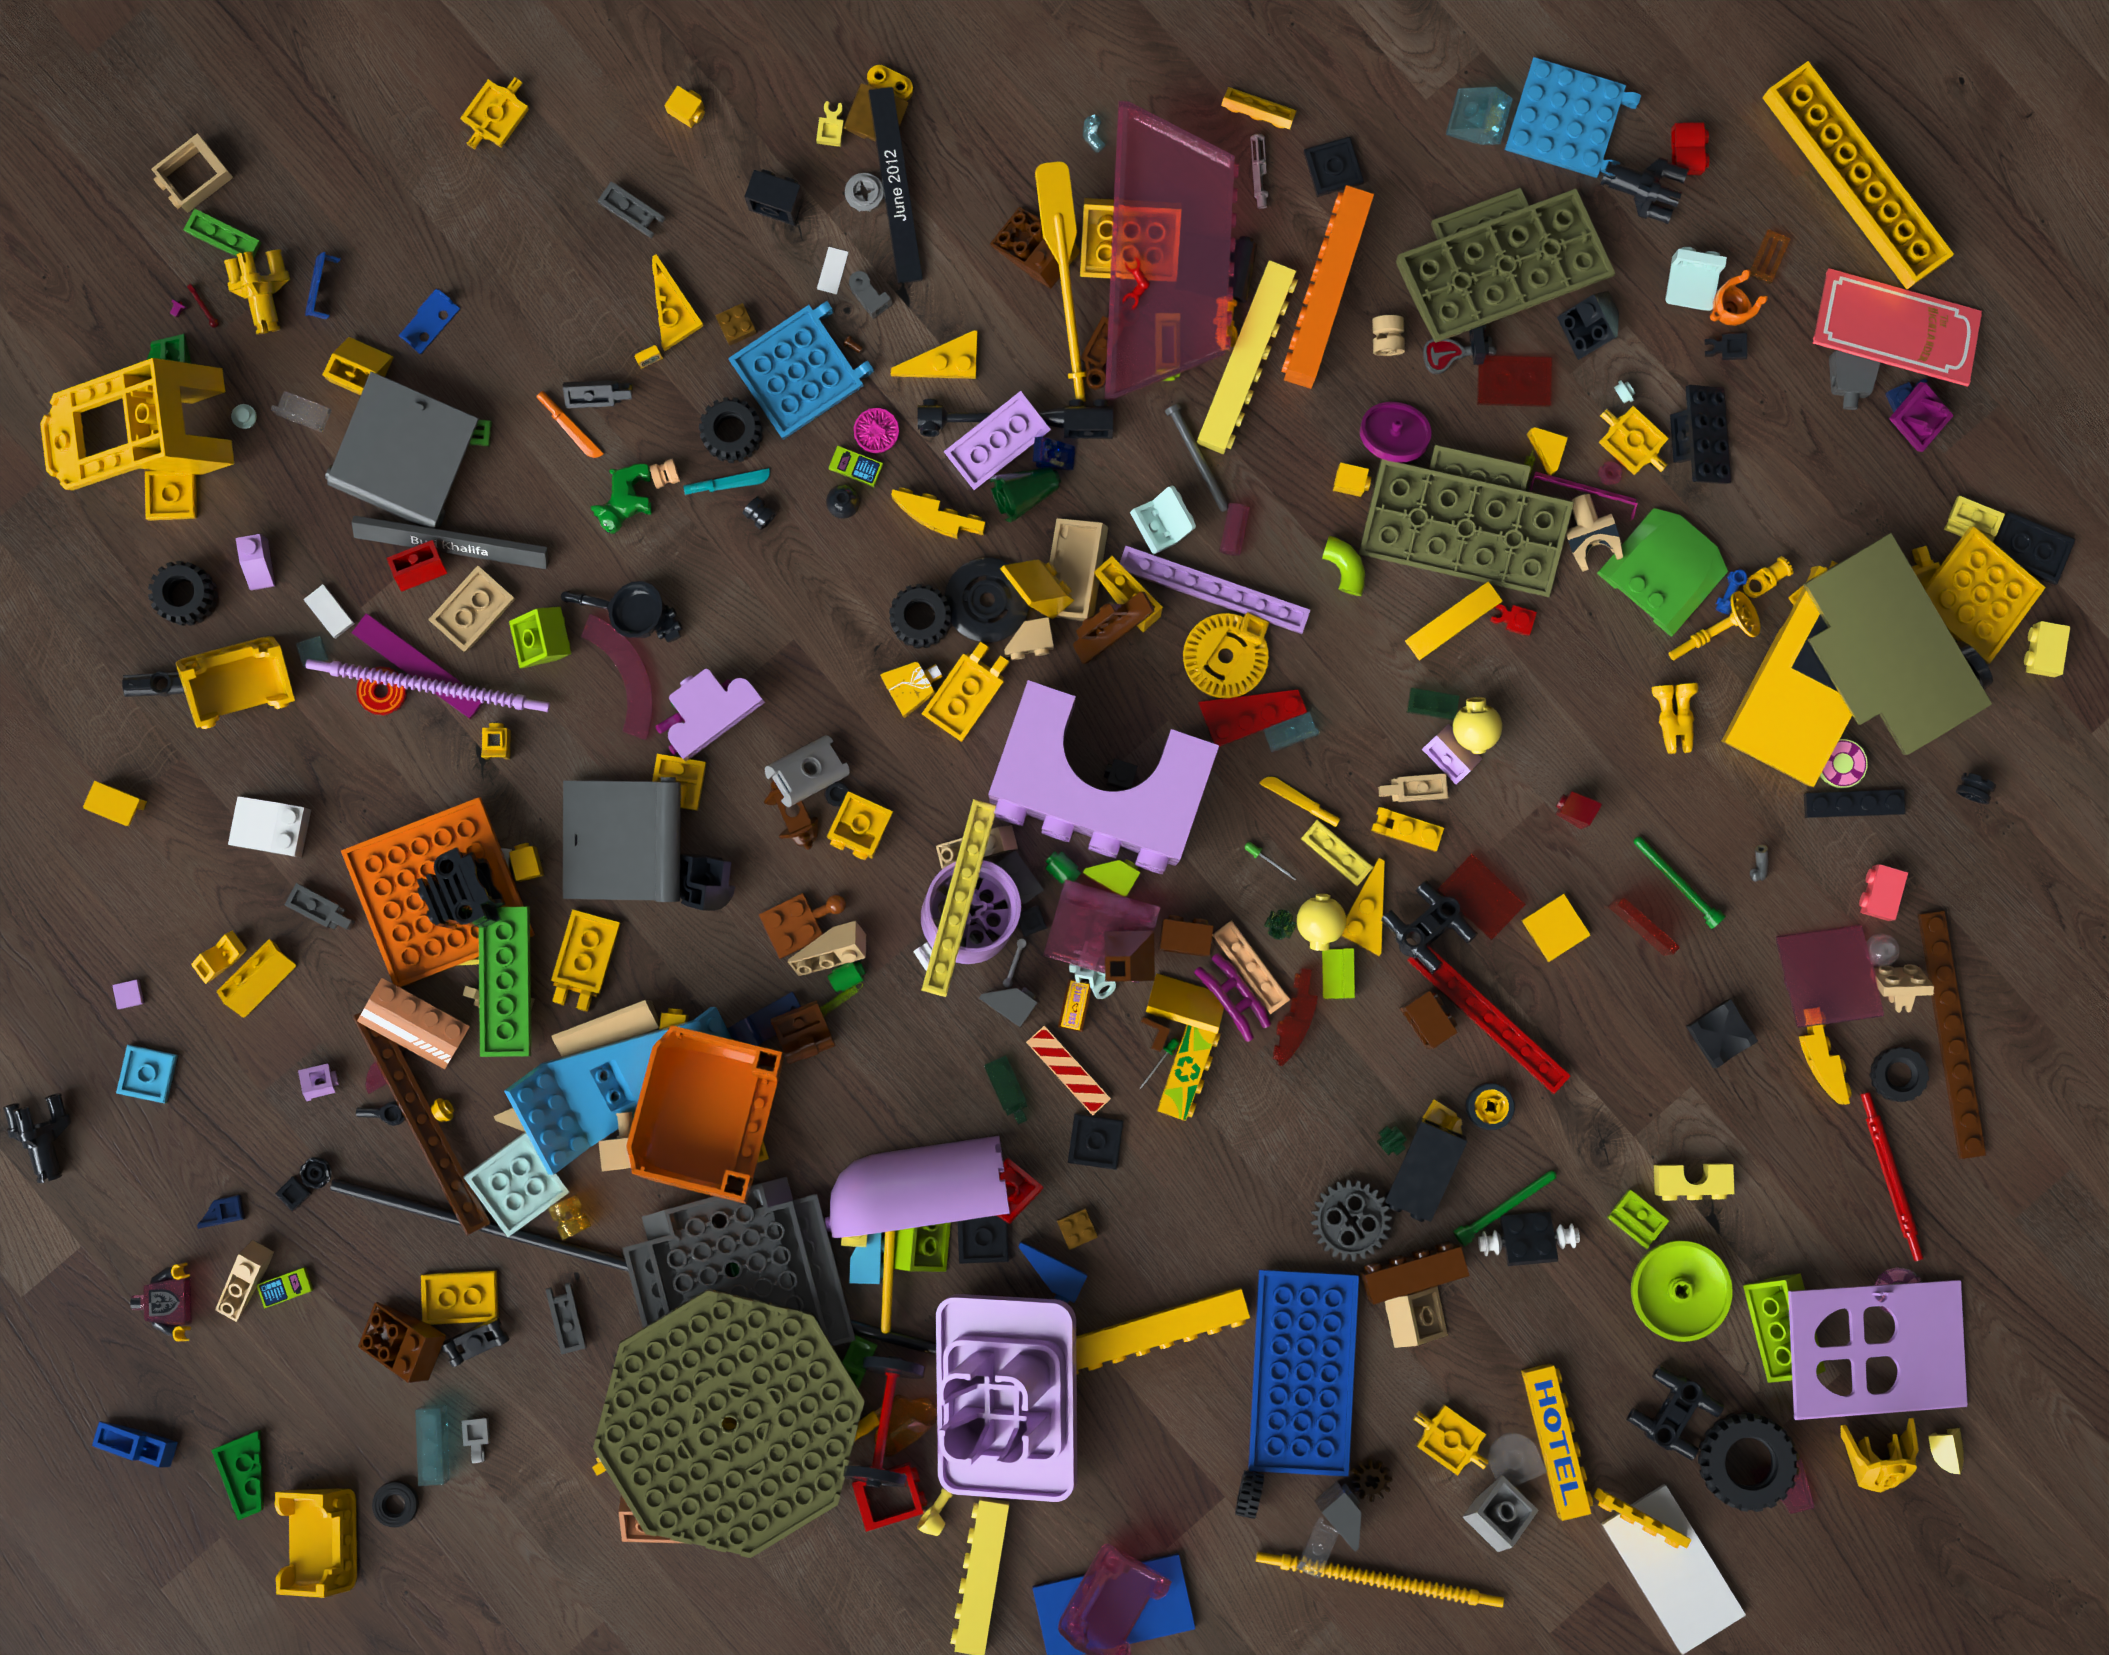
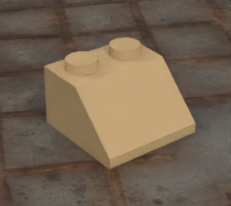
(1416, 1318)

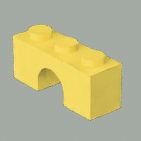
(1716, 1181)

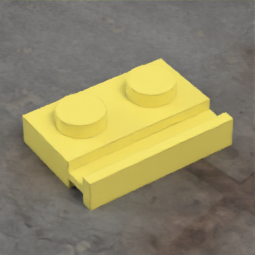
(1970, 513)

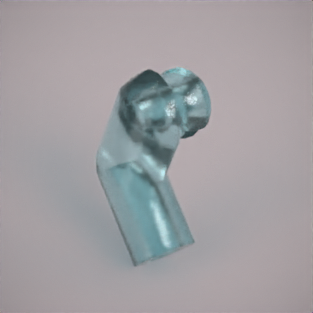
(1090, 129)

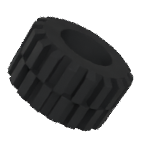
(725, 410)
(169, 579)
(913, 596)

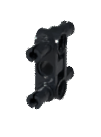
(1429, 926)
(1675, 1412)

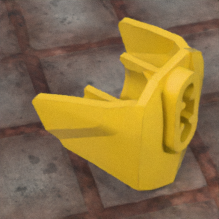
(1883, 1474)

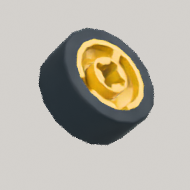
(1503, 1106)

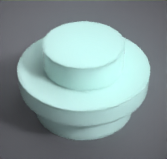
(1625, 391)
(243, 416)

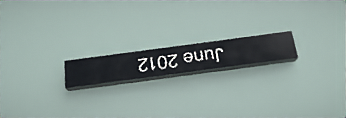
(895, 185)

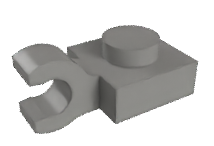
(476, 1434)

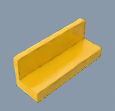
(255, 979)

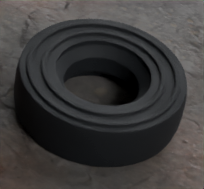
(381, 1511)

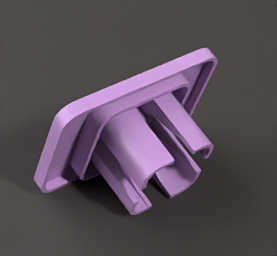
(1006, 1397)

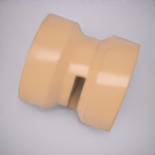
(659, 476)

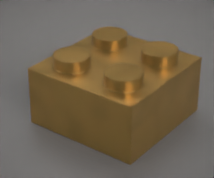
(736, 324)
(1077, 1229)

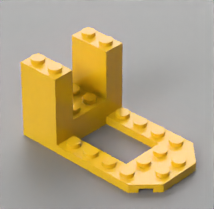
(153, 419)

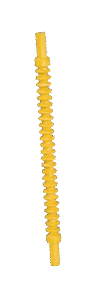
(1472, 1596)

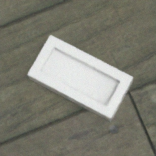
(329, 611)

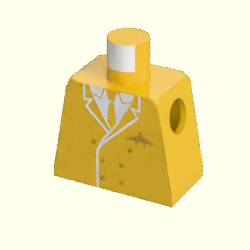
(911, 685)

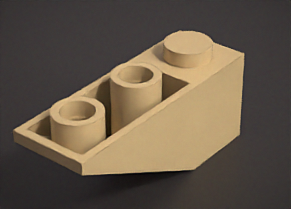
(999, 842)
(835, 947)
(244, 1277)

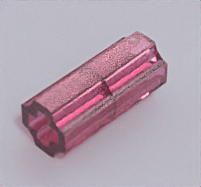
(1234, 529)

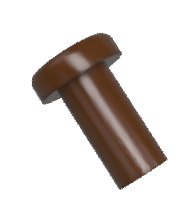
(852, 344)

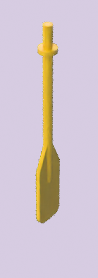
(1060, 233)

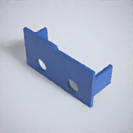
(315, 284)
(428, 320)

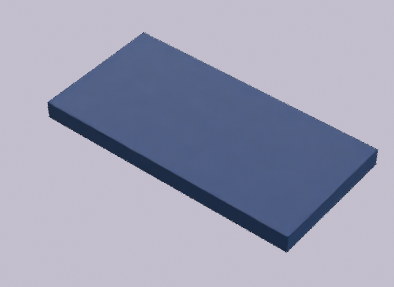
(1158, 1619)

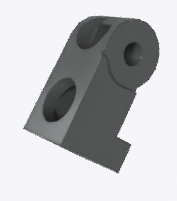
(867, 295)

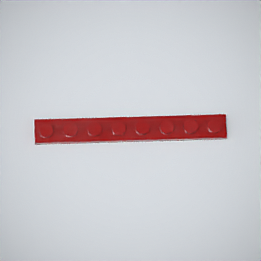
(1494, 1024)

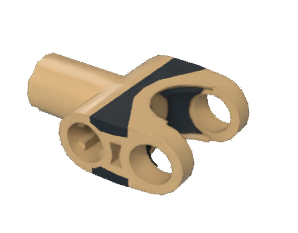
(1591, 531)

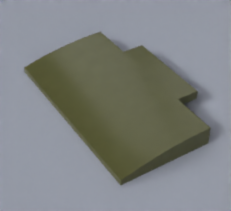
(1502, 260)
(1467, 520)
(1891, 647)

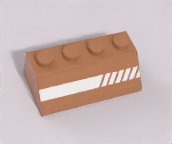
(413, 1023)

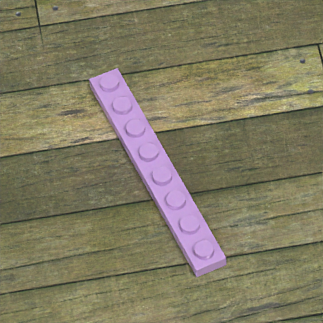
(1214, 589)

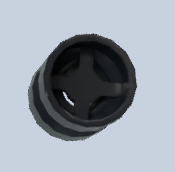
(759, 513)

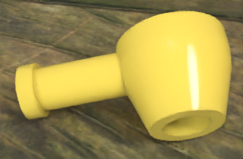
(931, 1521)

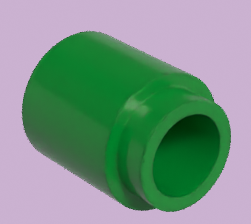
(1062, 867)
(846, 976)

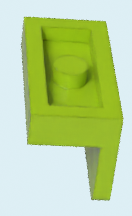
(1338, 973)

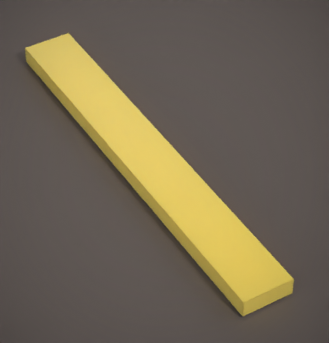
(959, 898)

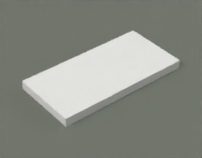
(1677, 1582)

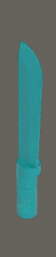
(739, 480)

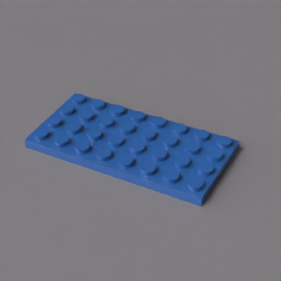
(1303, 1372)

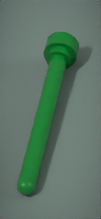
(1711, 915)
(1466, 1233)

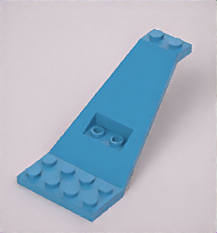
(571, 1107)

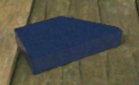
(223, 1211)

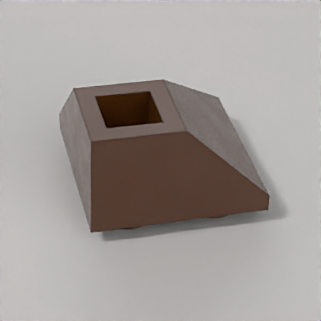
(1129, 956)

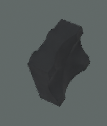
(1721, 1033)

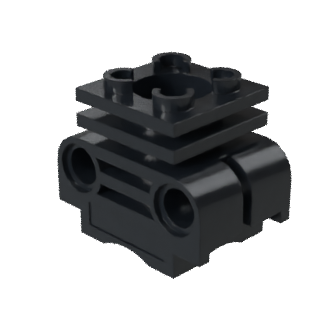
(461, 891)

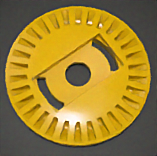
(1203, 647)

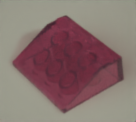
(1083, 918)

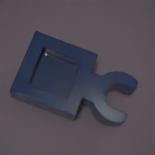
(1898, 395)

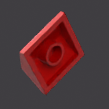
(1020, 1189)

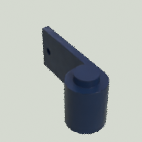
(758, 1026)

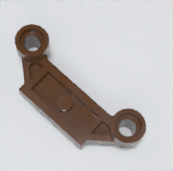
(1096, 355)

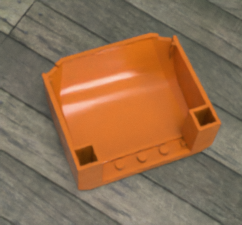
(703, 1113)

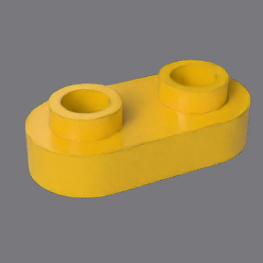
(890, 79)

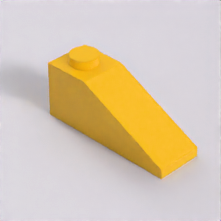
(1123, 587)

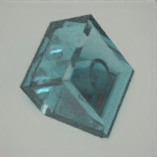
(1479, 115)

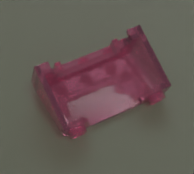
(1110, 1602)

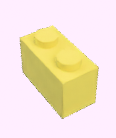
(2047, 649)

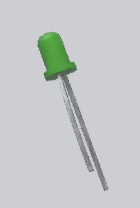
(1254, 850)

